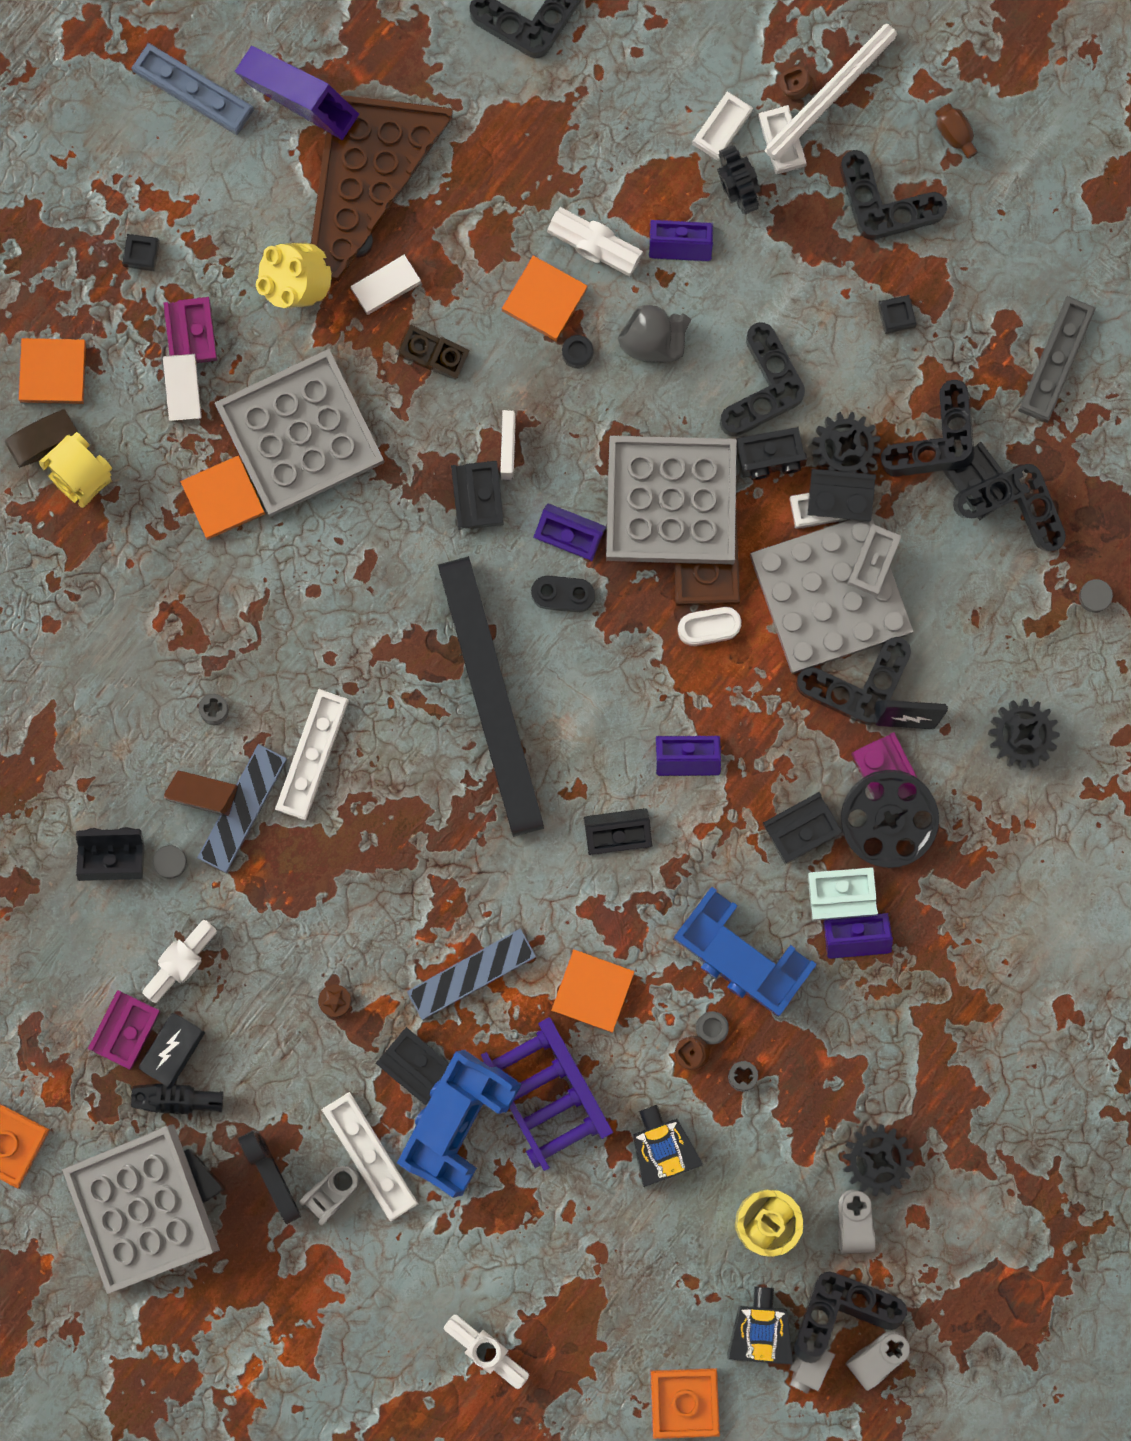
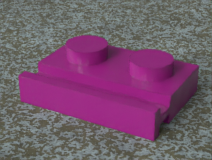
(191, 329)
(884, 755)
(124, 1030)

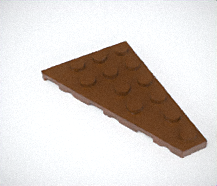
(369, 172)

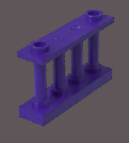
(577, 1095)

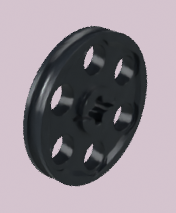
(887, 834)

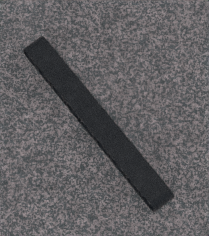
(491, 696)

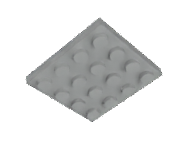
(299, 432)
(671, 499)
(814, 606)
(140, 1209)

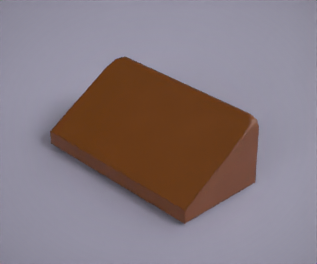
(201, 793)

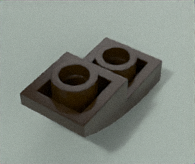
(432, 352)
(39, 438)

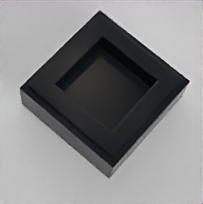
(140, 252)
(897, 314)

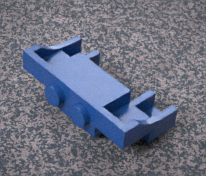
(737, 961)
(448, 1118)

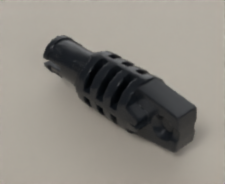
(176, 1100)

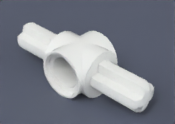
(179, 961)
(500, 1363)

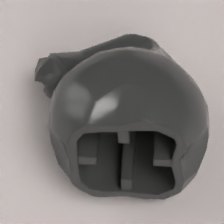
(654, 335)

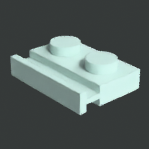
(842, 894)

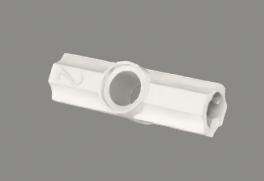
(594, 241)

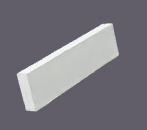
(312, 755)
(370, 1156)

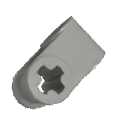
(330, 1194)
(855, 1230)
(873, 1364)

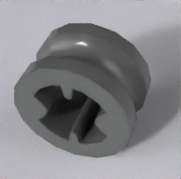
(220, 715)
(743, 1065)

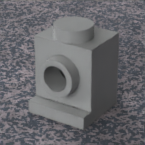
(810, 1374)

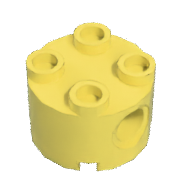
(293, 275)
(76, 469)
(769, 1223)

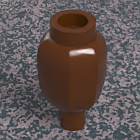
(956, 129)

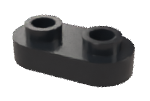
(562, 596)

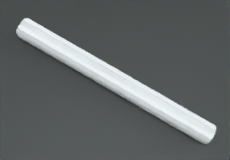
(831, 92)

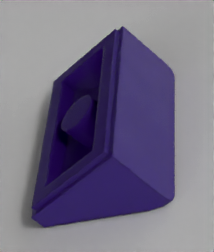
(681, 240)
(569, 531)
(688, 755)
(858, 936)

